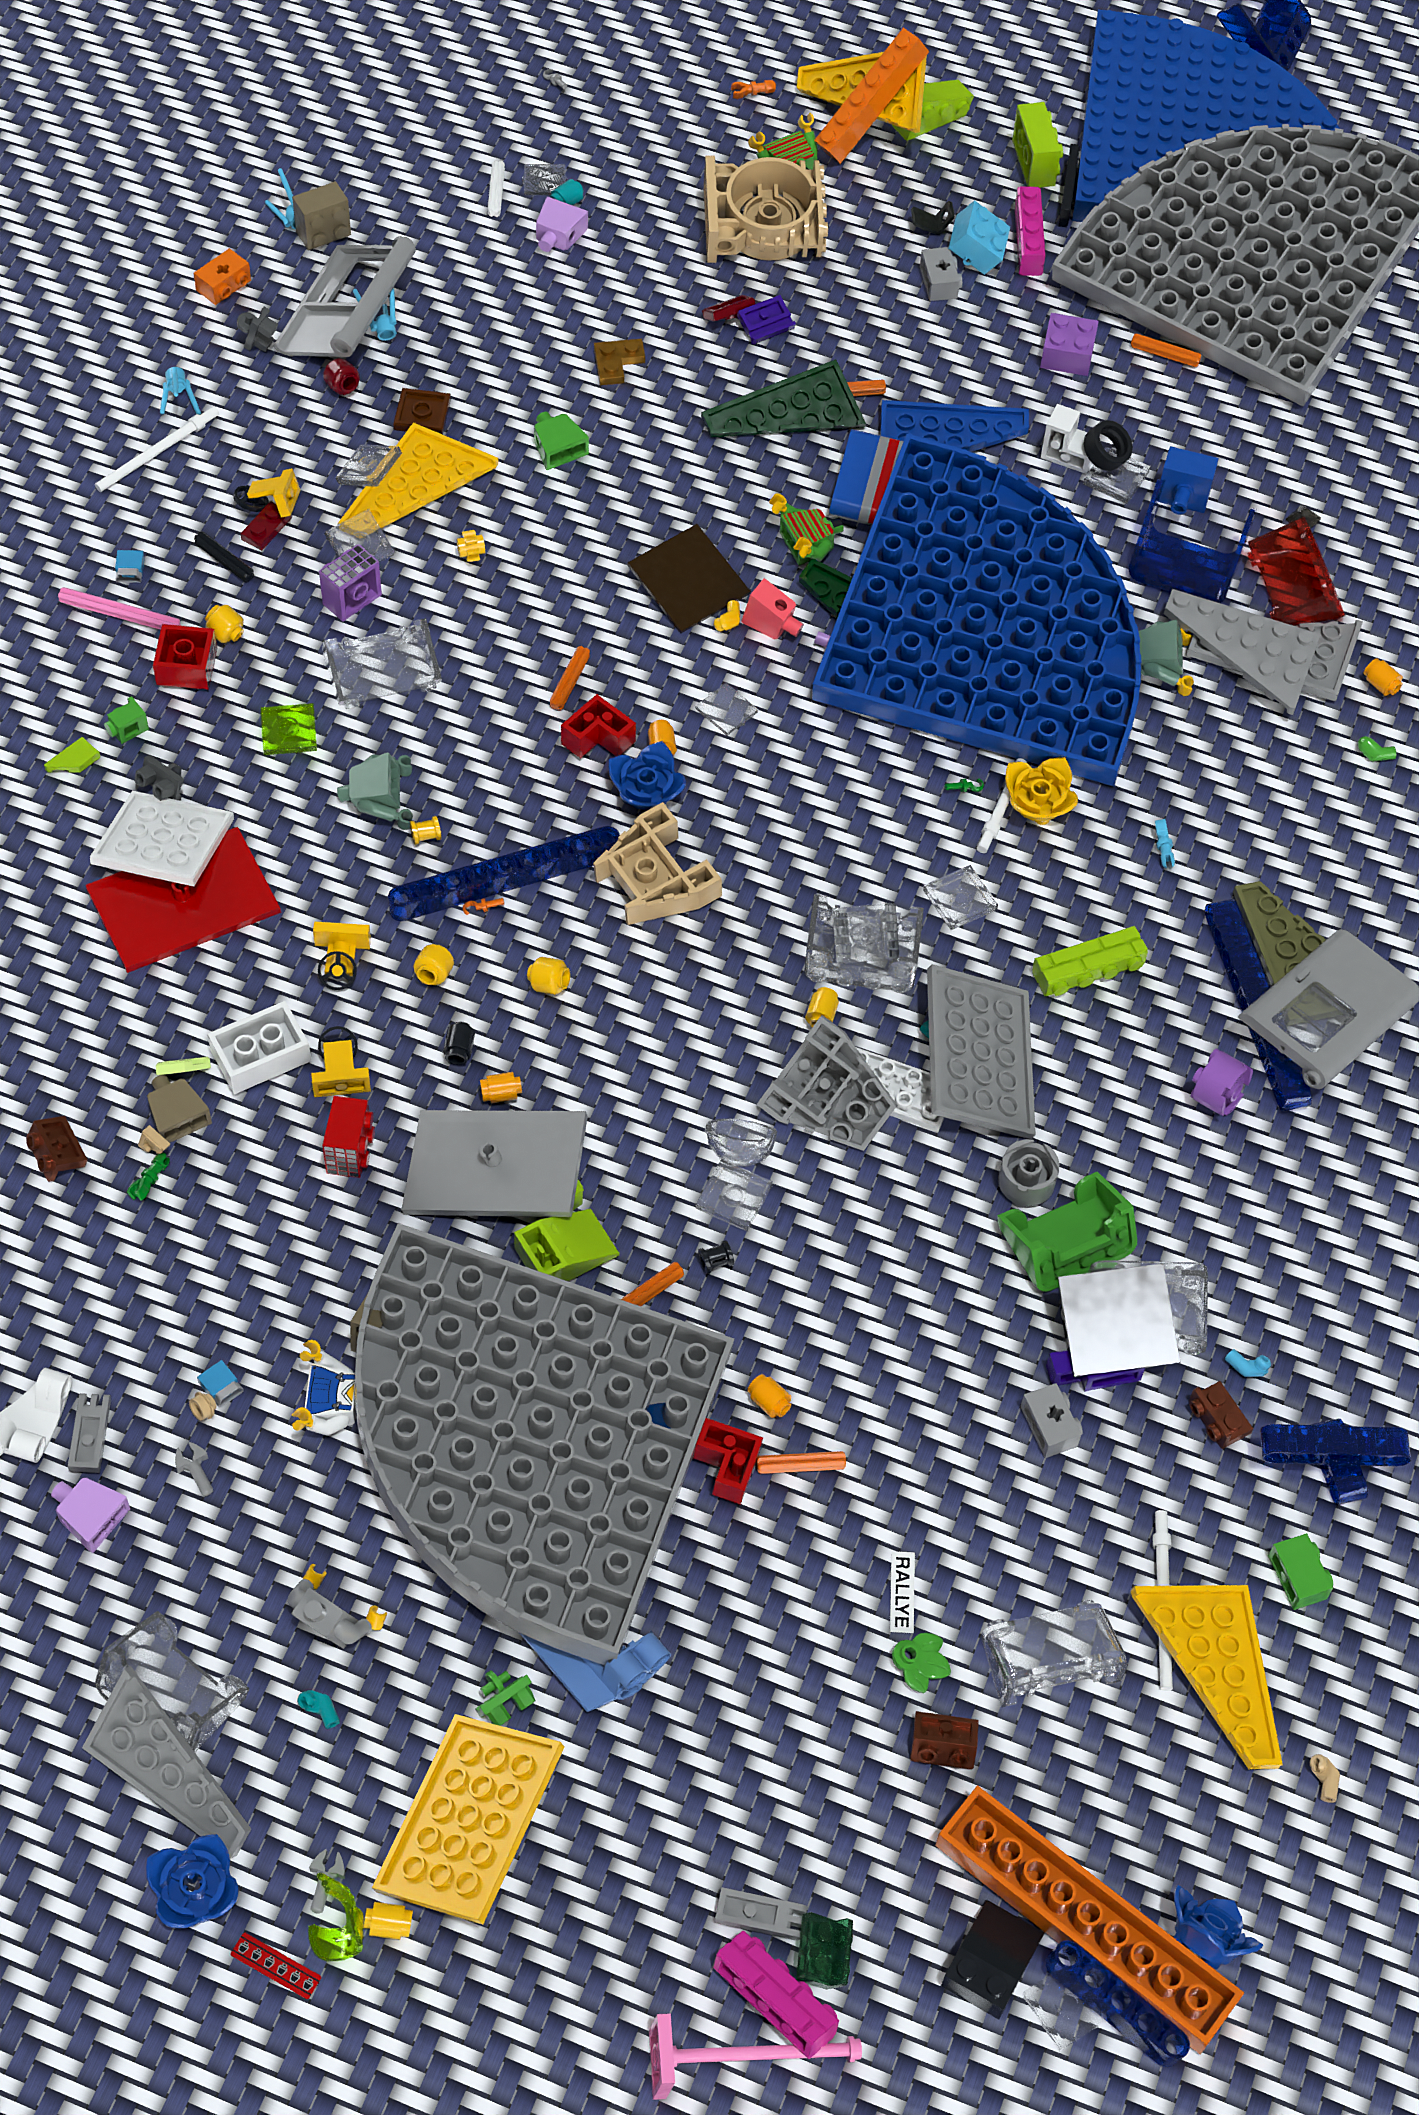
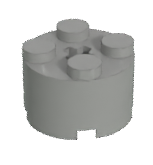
(1028, 1173)

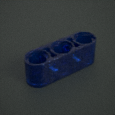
(1344, 1482)

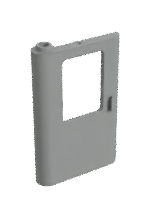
(337, 327)

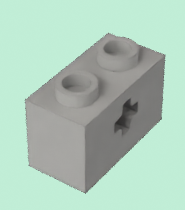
(940, 274)
(1051, 1435)

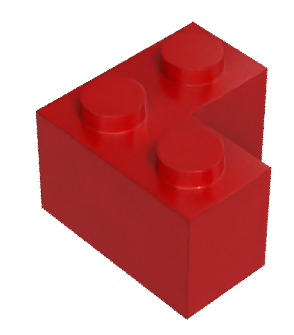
(595, 724)
(733, 1452)

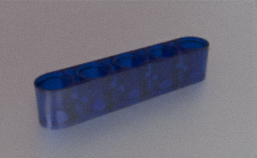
(1335, 1445)
(1134, 2006)

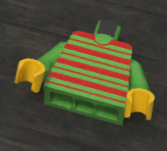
(791, 147)
(805, 531)

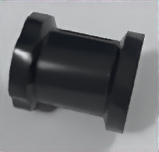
(716, 1256)

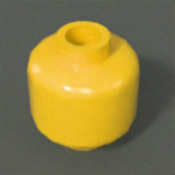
(225, 622)
(433, 964)
(548, 975)

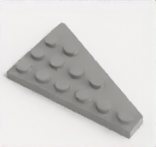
(1265, 650)
(1328, 662)

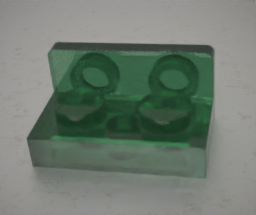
(824, 1951)

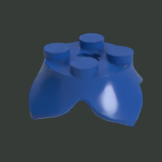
(648, 778)
(173, 1869)
(1211, 1929)

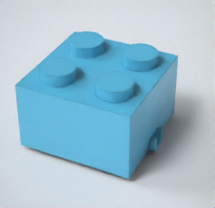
(979, 237)

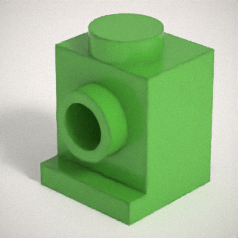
(127, 721)

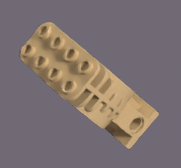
(768, 221)

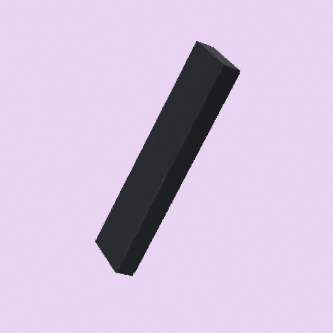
(1069, 185)

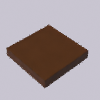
(423, 408)

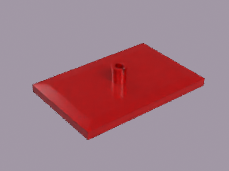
(162, 917)

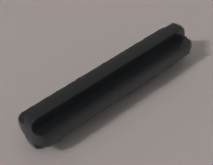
(224, 556)

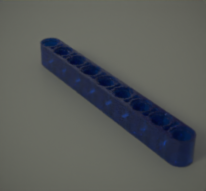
(490, 873)
(1248, 985)

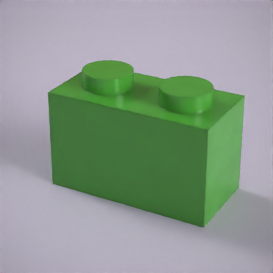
(1301, 1571)

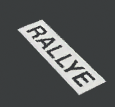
(902, 1592)

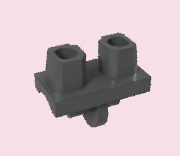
(258, 329)
(164, 779)

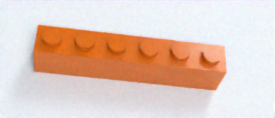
(871, 95)

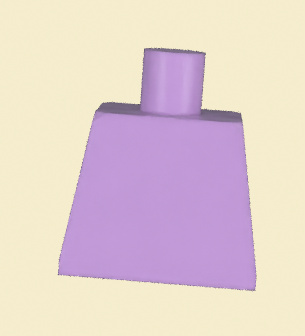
(560, 225)
(89, 1510)

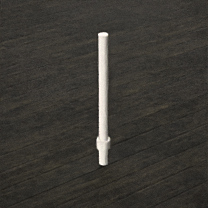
(195, 424)
(992, 826)
(1162, 1543)

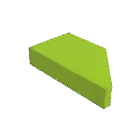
(74, 757)

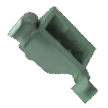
(376, 787)

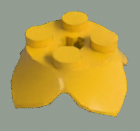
(1041, 791)

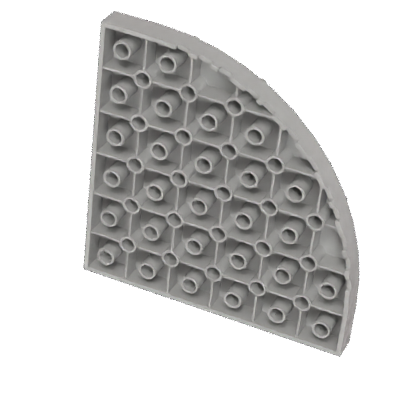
(1252, 247)
(522, 1434)

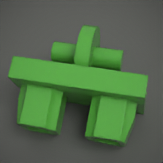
(517, 1690)

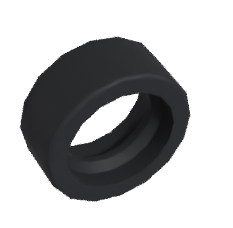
(1119, 438)

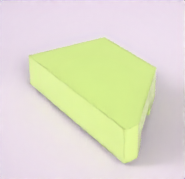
(184, 1065)

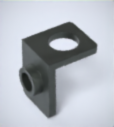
(932, 222)

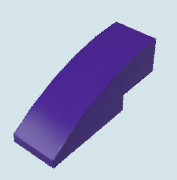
(1061, 1372)

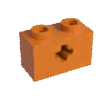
(222, 276)

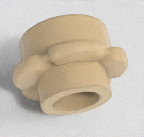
(202, 1406)

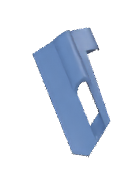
(600, 1684)

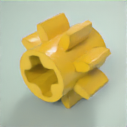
(470, 545)

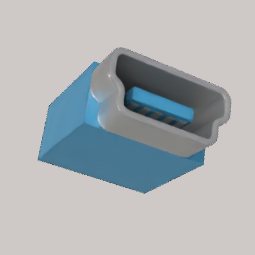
(129, 566)
(220, 1383)

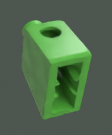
(559, 440)

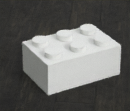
(259, 1047)

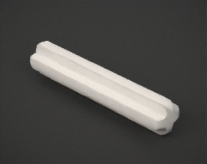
(496, 188)

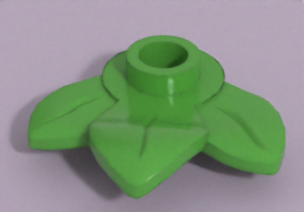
(925, 1661)

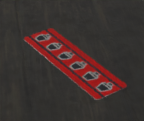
(276, 1965)

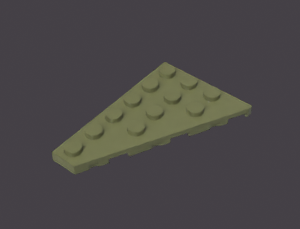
(1277, 934)

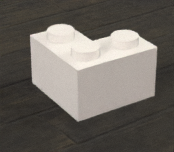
(1064, 441)

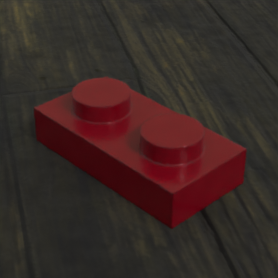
(264, 526)

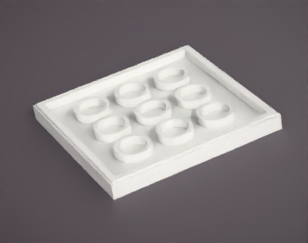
(162, 838)

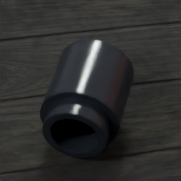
(458, 1043)

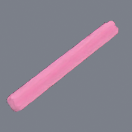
(115, 609)

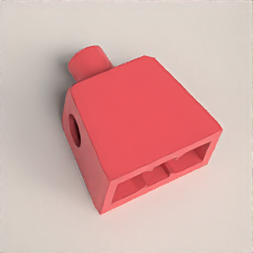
(771, 611)

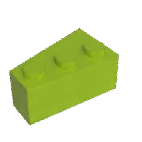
(941, 105)

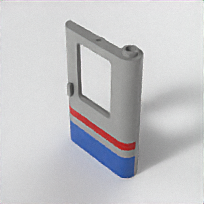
(864, 476)

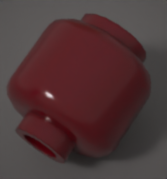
(341, 376)

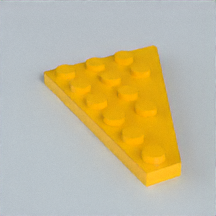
(1219, 1652)

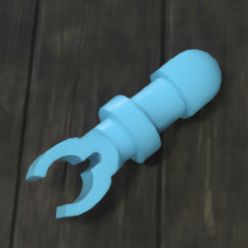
(1164, 843)

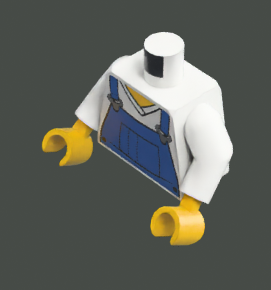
(329, 1394)

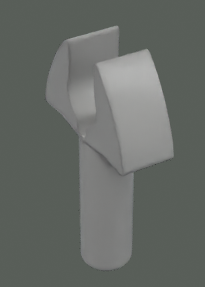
(195, 1467)
(318, 1867)

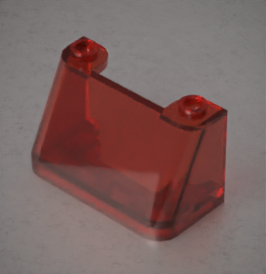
(1295, 575)

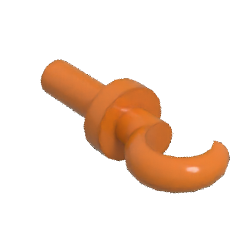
(483, 905)

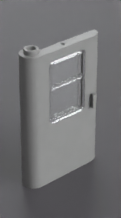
(1336, 1010)

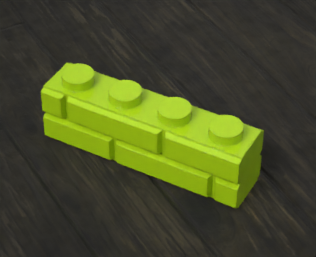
(1090, 961)

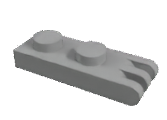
(89, 1434)
(759, 1913)

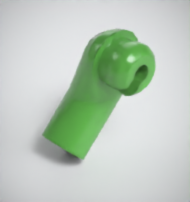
(1374, 751)

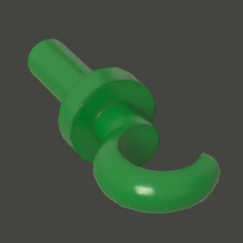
(963, 785)

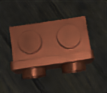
(55, 1146)
(1220, 1414)
(944, 1740)

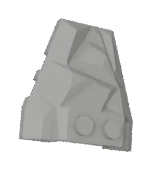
(830, 1089)

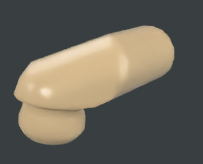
(1328, 1776)

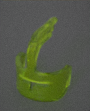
(324, 1939)

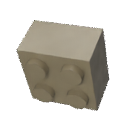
(321, 215)

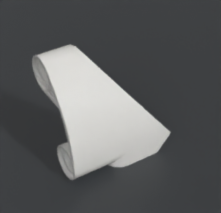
(33, 1418)

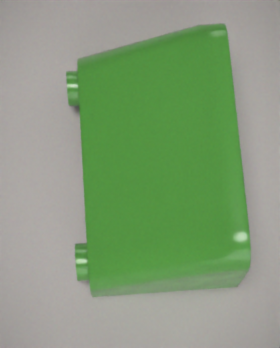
(1073, 1236)

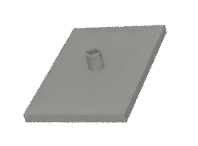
(980, 1052)
(495, 1163)

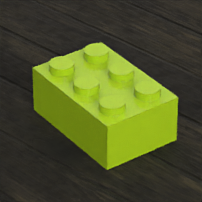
(1037, 145)

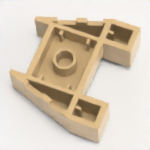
(651, 873)

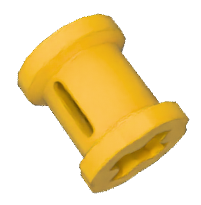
(425, 830)

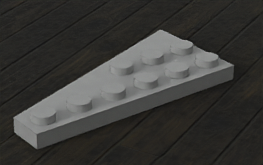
(152, 1755)

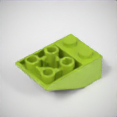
(565, 1245)

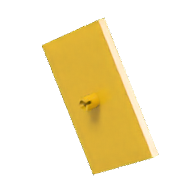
(468, 1818)

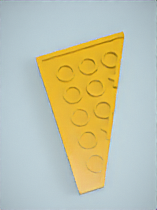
(838, 78)
(423, 472)

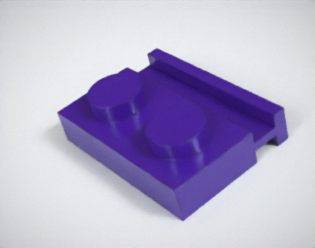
(766, 319)

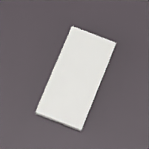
(907, 1087)

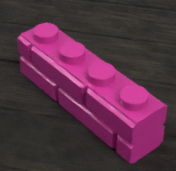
(1029, 231)
(776, 1993)

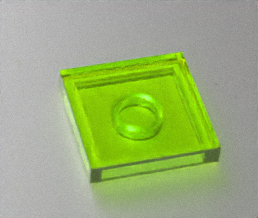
(288, 729)

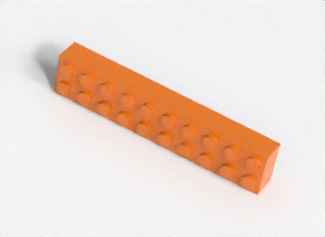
(1082, 1909)

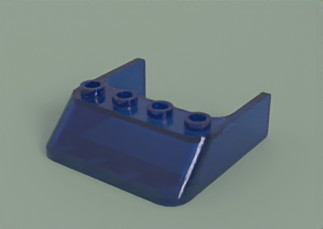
(1276, 31)
(1183, 565)

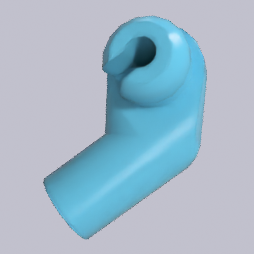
(1248, 1368)

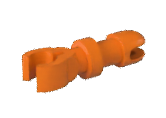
(753, 88)

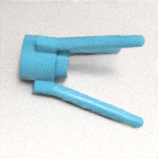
(289, 220)
(384, 323)
(176, 384)

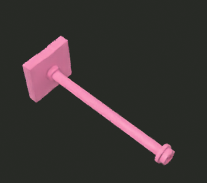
(666, 2056)

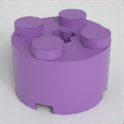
(1221, 1082)

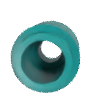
(569, 192)

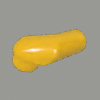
(730, 618)

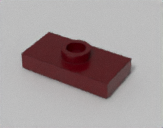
(727, 309)

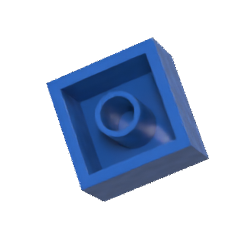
(1187, 480)

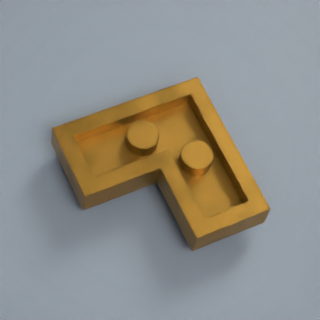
(614, 354)

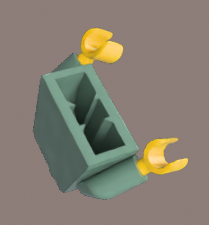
(1163, 654)

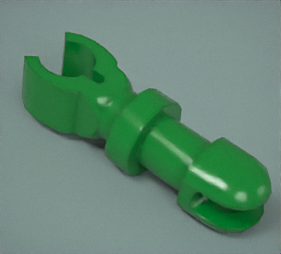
(149, 1176)

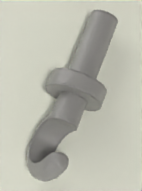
(555, 78)

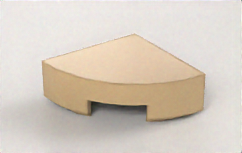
(152, 1140)

